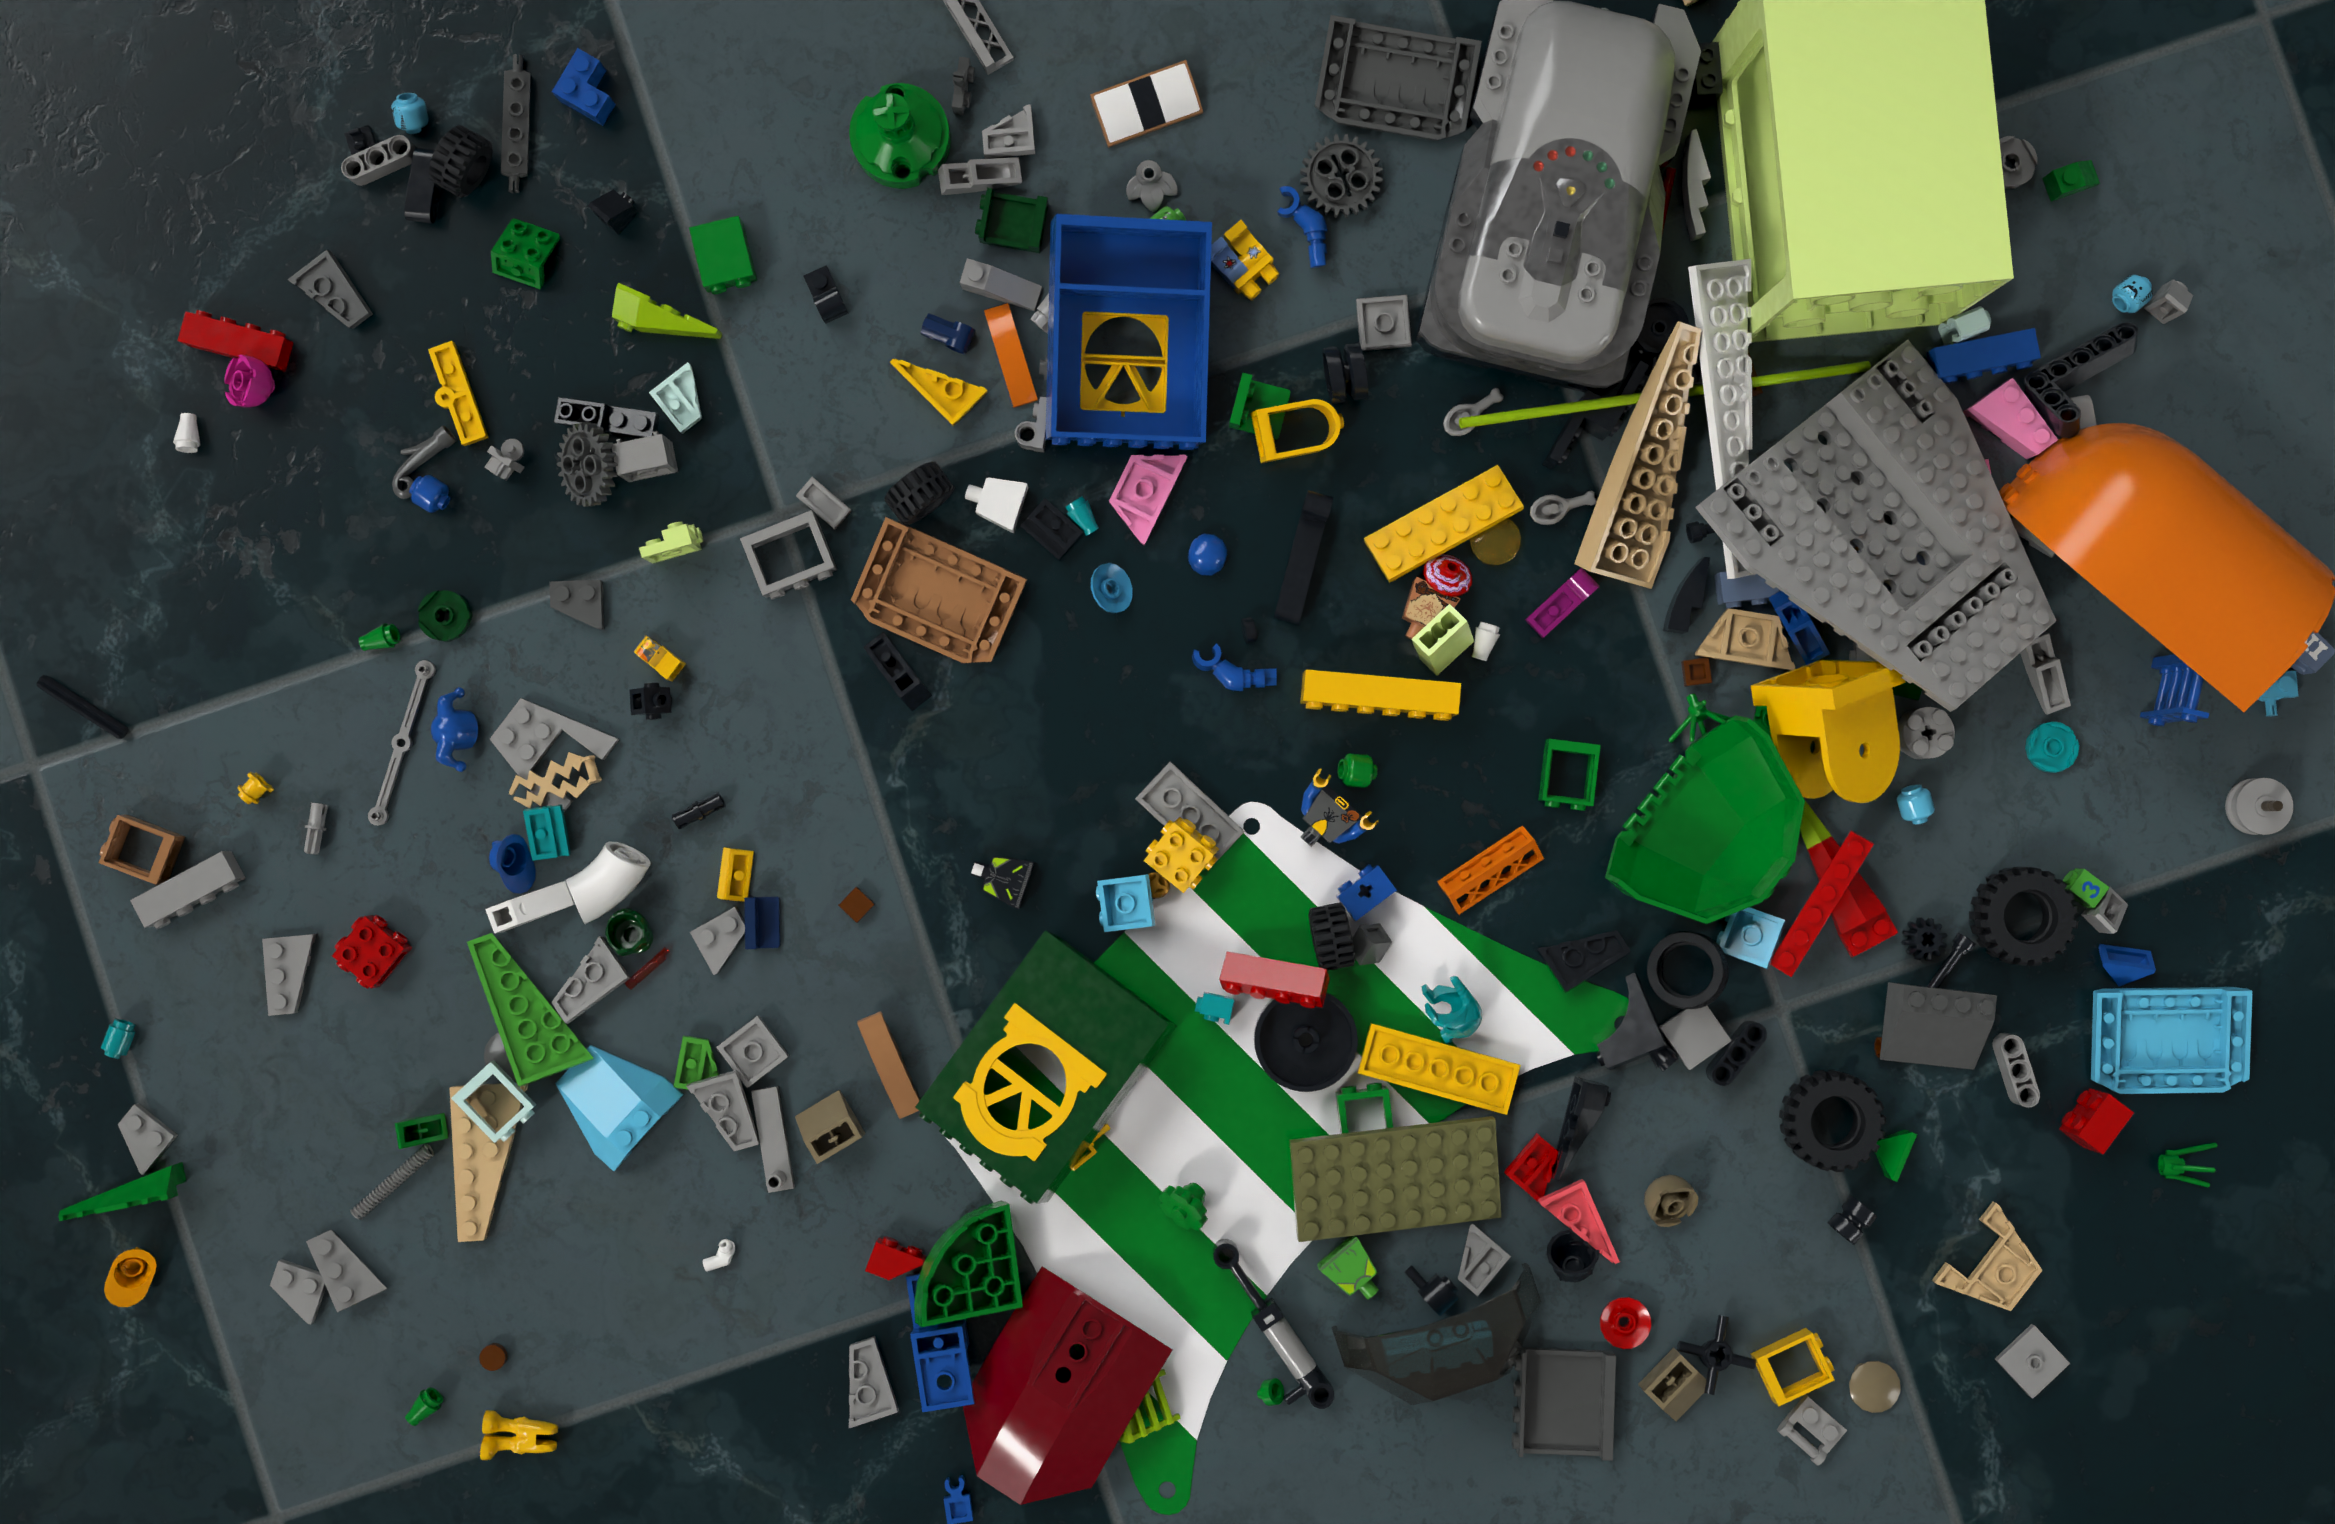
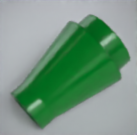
(382, 637)
(425, 1405)

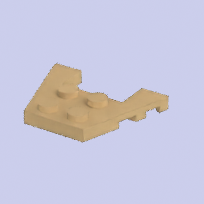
(2002, 1273)

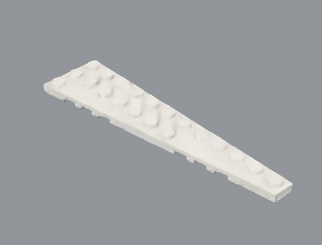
(1726, 369)

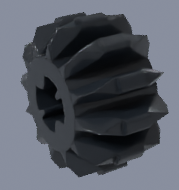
(1915, 938)

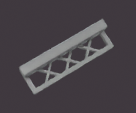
(972, 37)

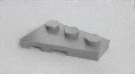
(342, 1271)
(870, 1386)

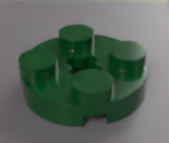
(429, 615)

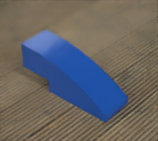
(1799, 628)

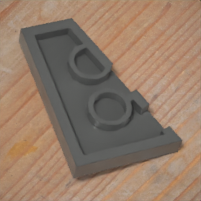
(332, 288)

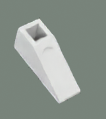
(529, 907)

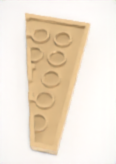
(478, 1159)

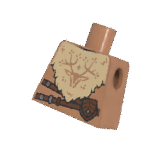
(1424, 605)

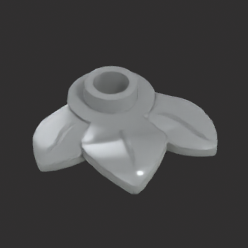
(1151, 189)

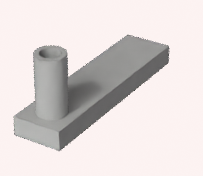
(773, 1139)

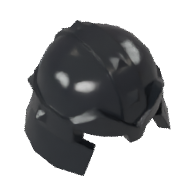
(1571, 1260)

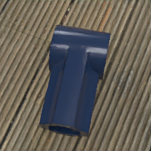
(954, 335)

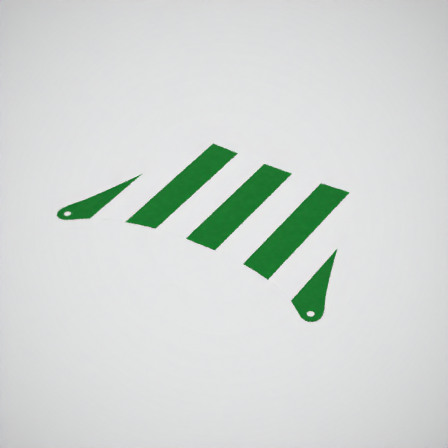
(1221, 1122)

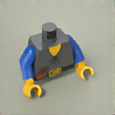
(1330, 815)

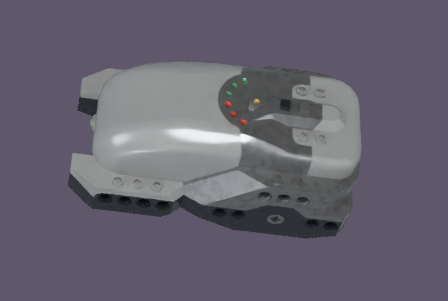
(1560, 192)

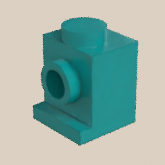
(1215, 1007)

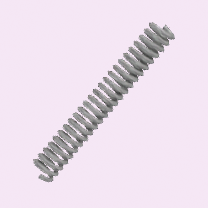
(390, 1181)

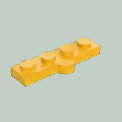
(457, 393)

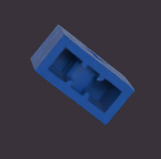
(1360, 905)

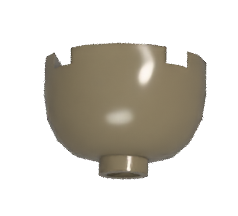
(1669, 1200)

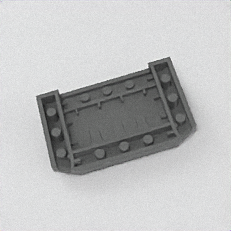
(1396, 79)

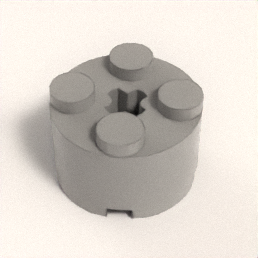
(1939, 733)

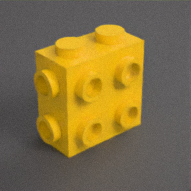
(1182, 854)

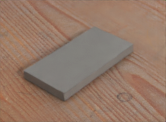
(1175, 796)

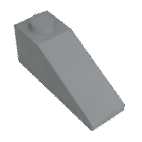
(999, 285)

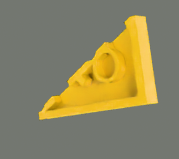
(947, 395)

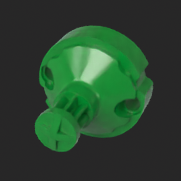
(900, 134)

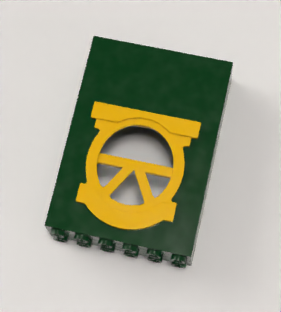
(1096, 1032)

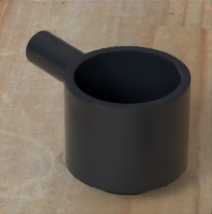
(1437, 1292)

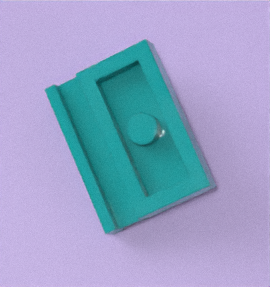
(547, 832)

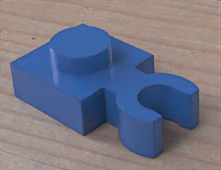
(958, 1504)

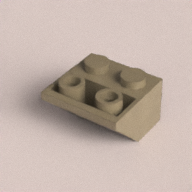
(829, 1126)
(1674, 1384)

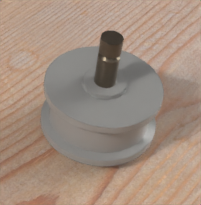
(2259, 806)

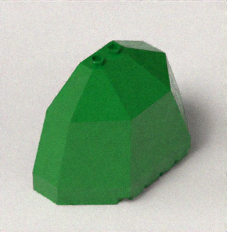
(1715, 829)

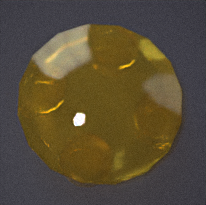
(1497, 543)

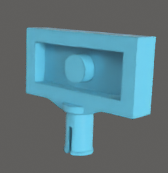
(2284, 687)

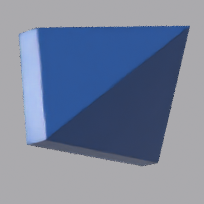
(2126, 963)

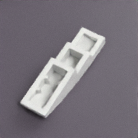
(1694, 176)

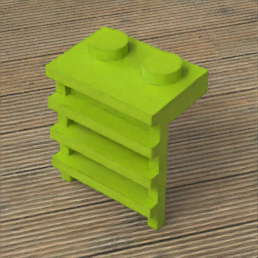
(1136, 1426)

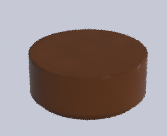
(493, 1357)

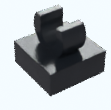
(360, 139)

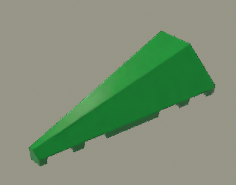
(147, 1189)

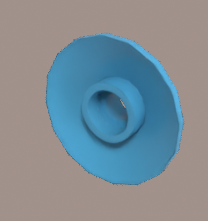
(1111, 588)

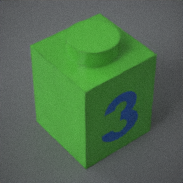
(2085, 887)

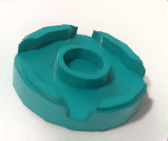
(2052, 747)

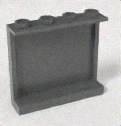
(1564, 1402)

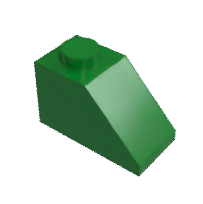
(2070, 179)

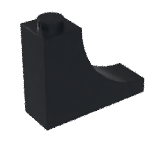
(1637, 1034)

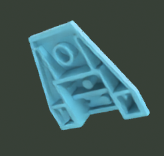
(615, 1103)

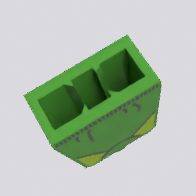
(1350, 1268)

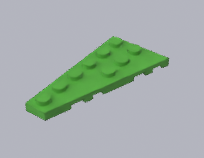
(529, 1027)

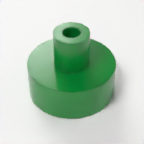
(1271, 1392)

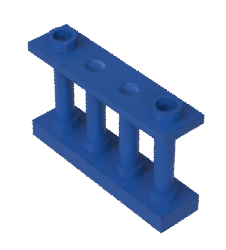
(2177, 693)

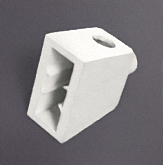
(999, 501)

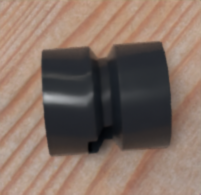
(1852, 1220)

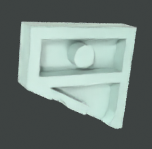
(679, 398)

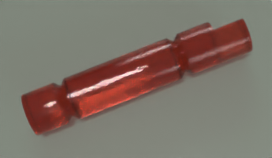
(649, 967)

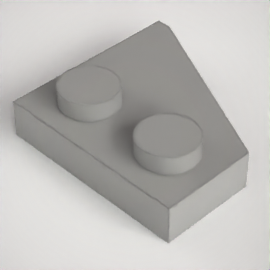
(1010, 136)
(145, 1137)
(1480, 1260)
(299, 1288)

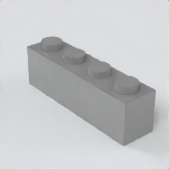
(188, 889)

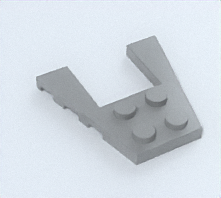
(530, 733)

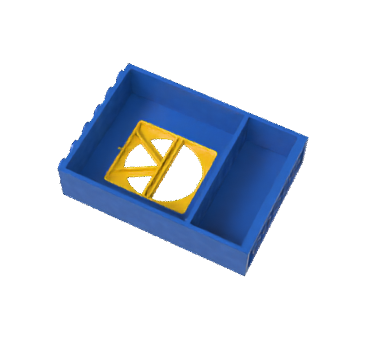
(1141, 272)

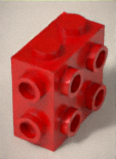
(371, 951)

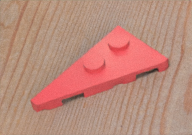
(1578, 1212)

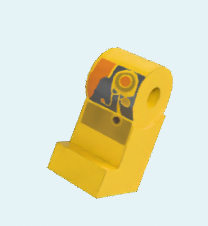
(659, 658)

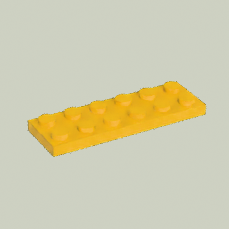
(1443, 523)
(1438, 1068)

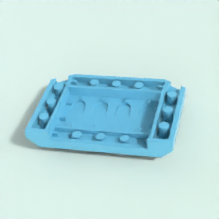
(2171, 1039)

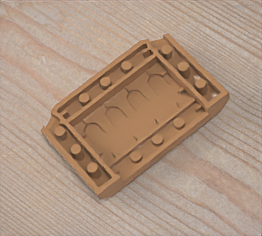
(937, 593)

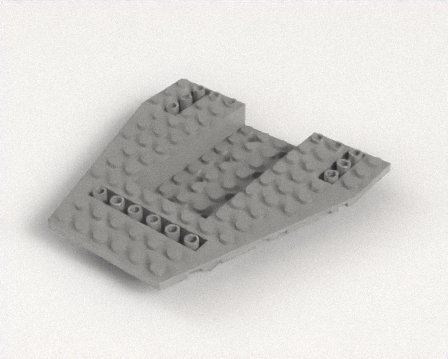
(1919, 464)

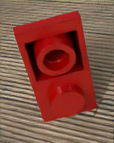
(892, 1260)

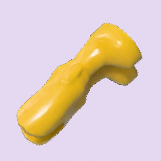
(525, 1439)

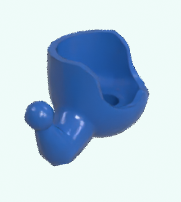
(453, 730)

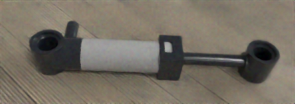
(1280, 1334)

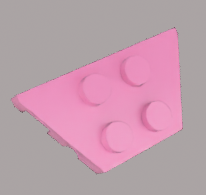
(1145, 490)

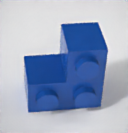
(579, 87)

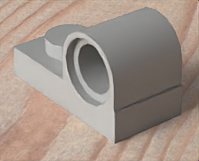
(1038, 427)

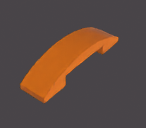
(1010, 355)

